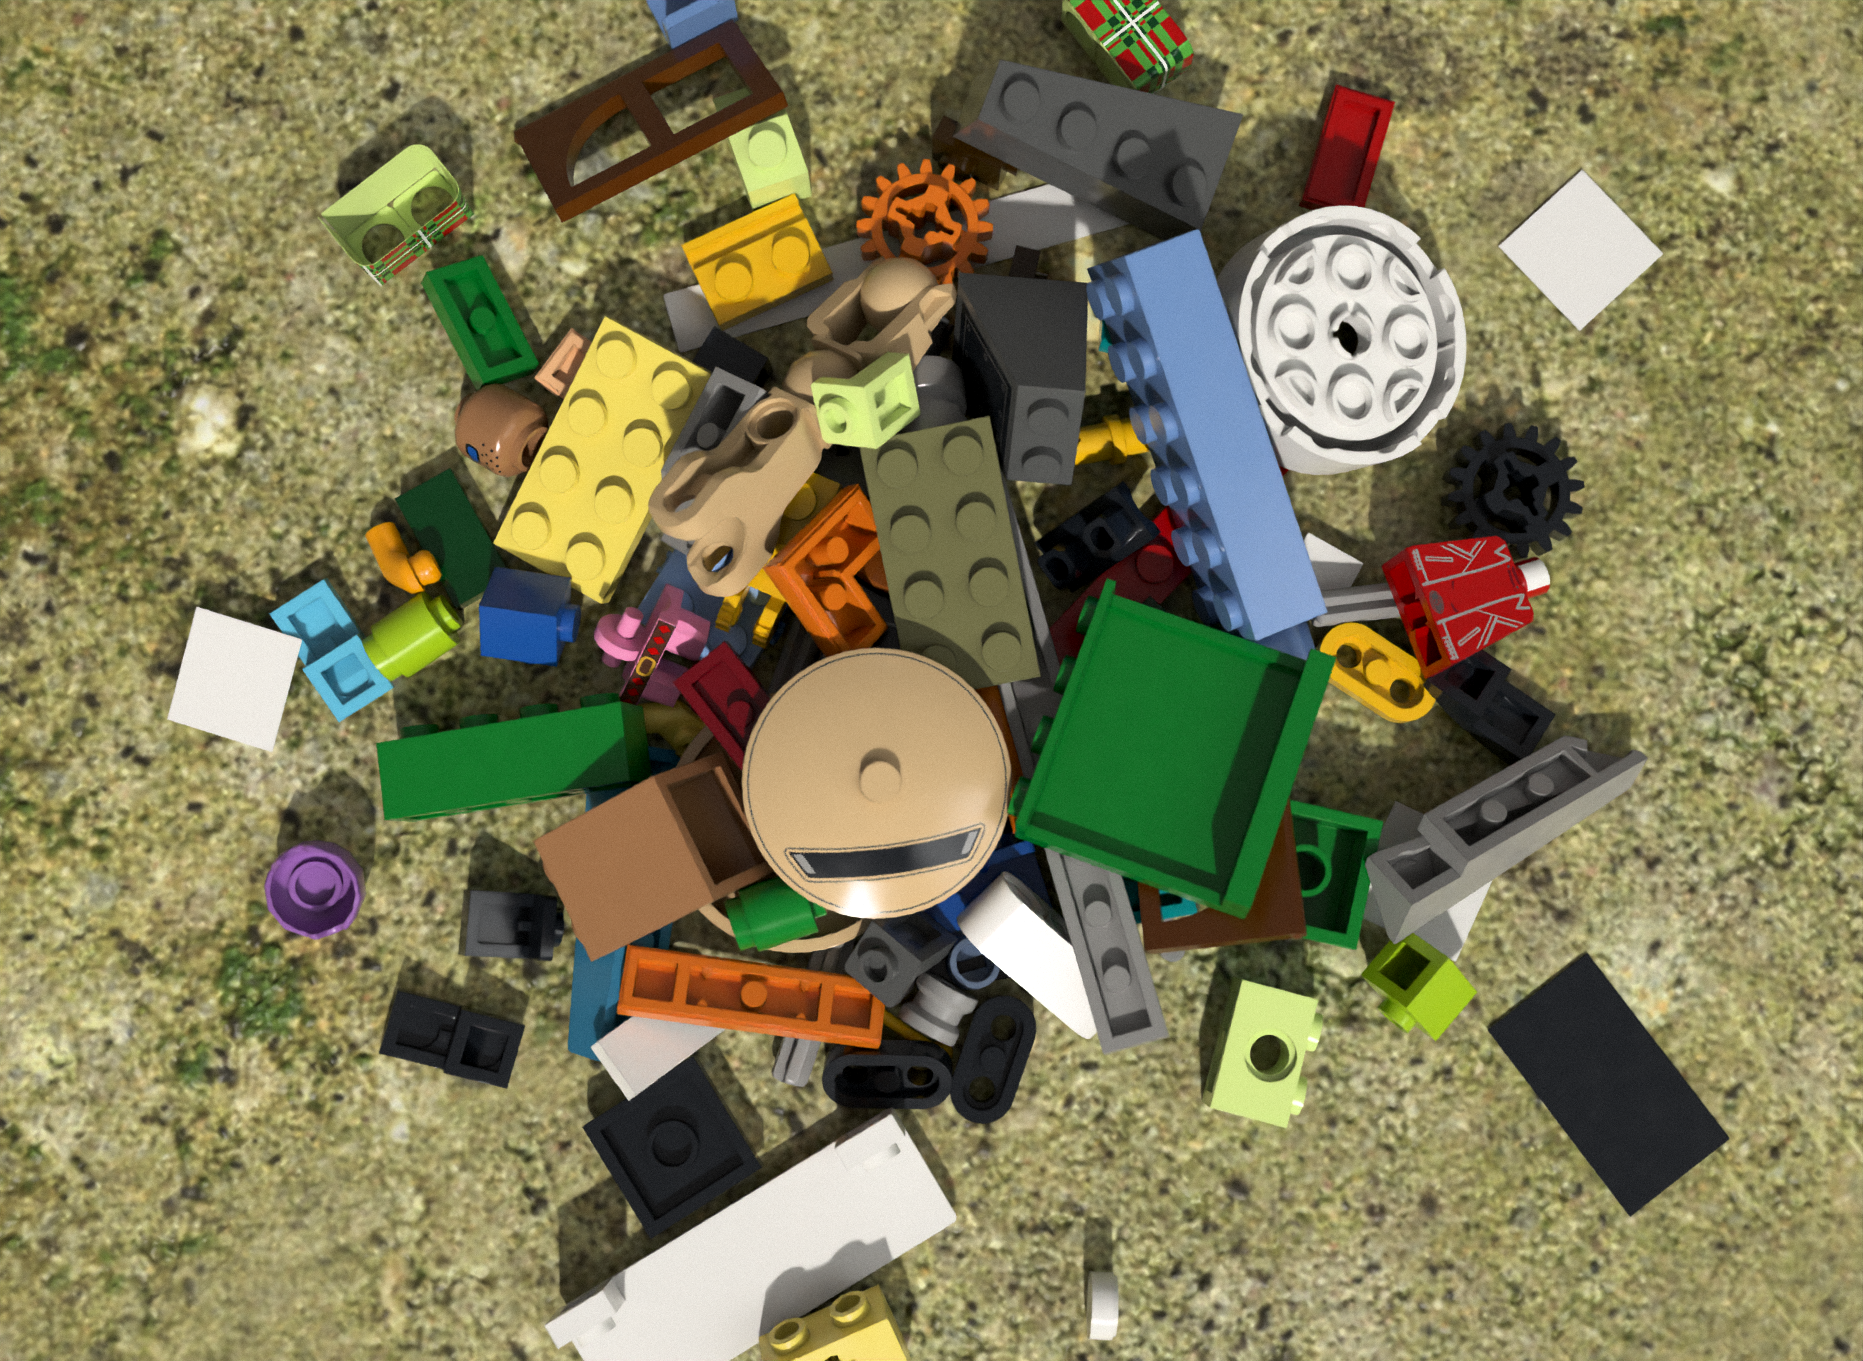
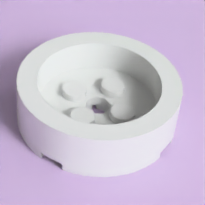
(1315, 398)

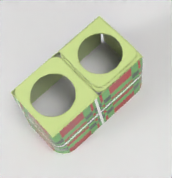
(1130, 41)
(367, 207)

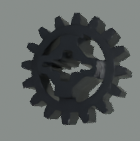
(1503, 470)

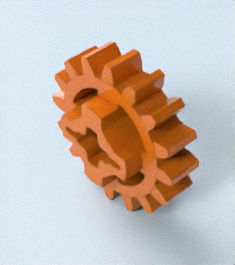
(903, 216)

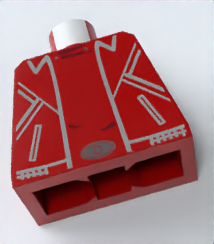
(1462, 597)

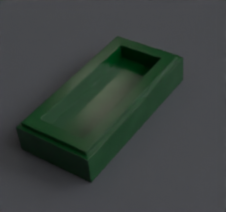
(454, 534)

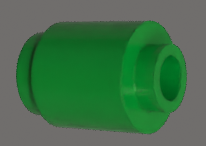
(771, 915)

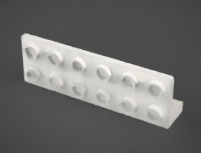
(765, 1254)

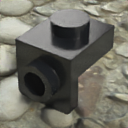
(510, 925)

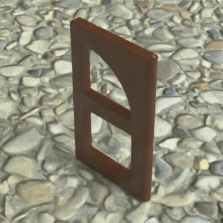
(557, 138)
(1274, 915)

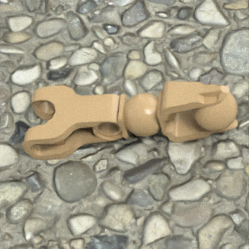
(779, 442)

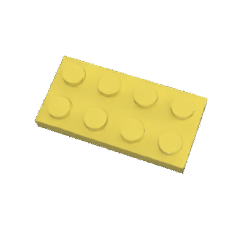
(602, 460)

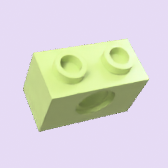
(1232, 1079)

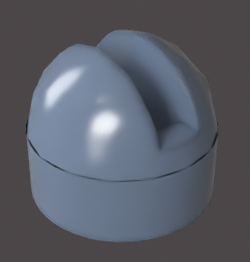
(975, 979)

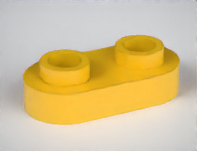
(1375, 670)

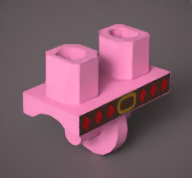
(642, 647)

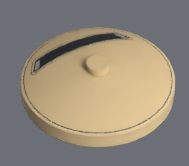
(876, 783)

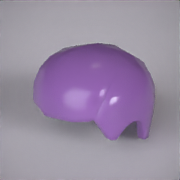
(315, 889)

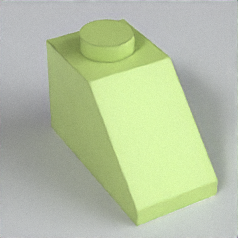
(767, 157)

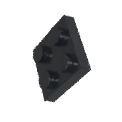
(673, 1146)

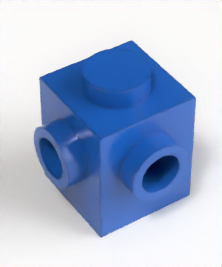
(527, 617)

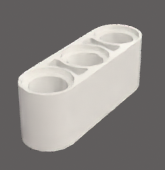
(1030, 946)

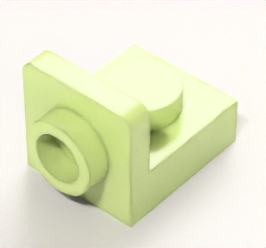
(868, 405)

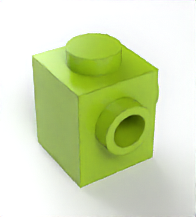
(1418, 986)

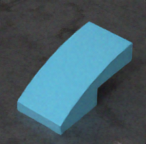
(332, 649)

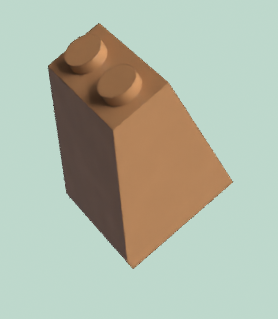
(652, 855)

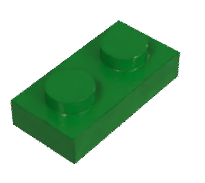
(479, 322)

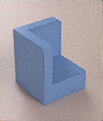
(688, 19)

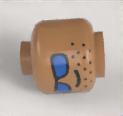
(500, 429)

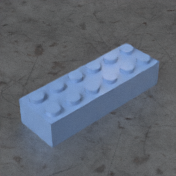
(1205, 438)

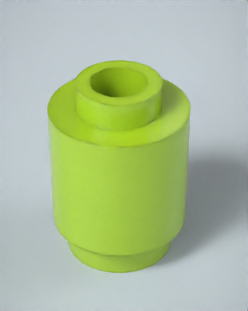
(413, 636)

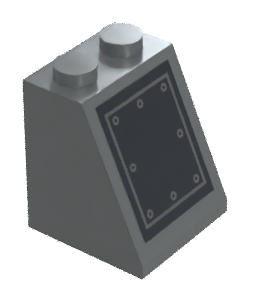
(1025, 369)

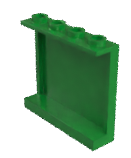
(1170, 752)

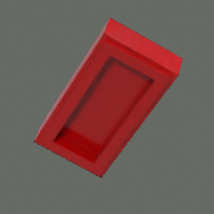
(1347, 150)

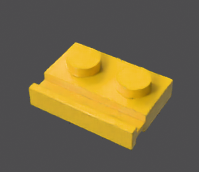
(757, 262)

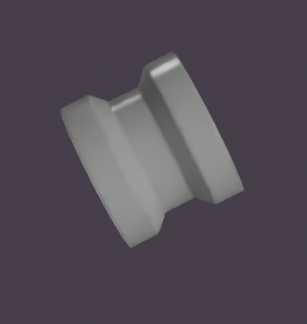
(938, 1008)

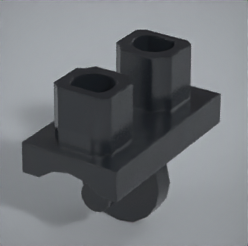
(1094, 539)

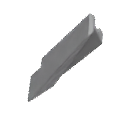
(1493, 829)

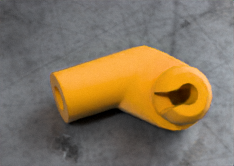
(395, 562)

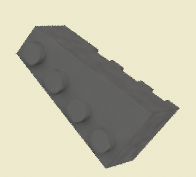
(1103, 143)

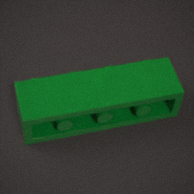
(513, 760)

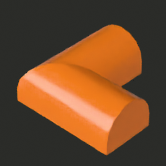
(819, 570)

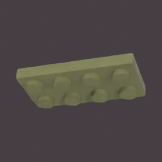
(951, 552)

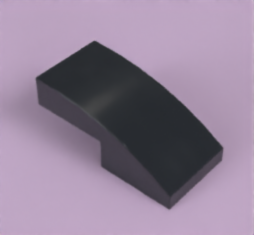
(1490, 707)
(452, 1038)

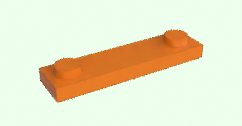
(749, 997)

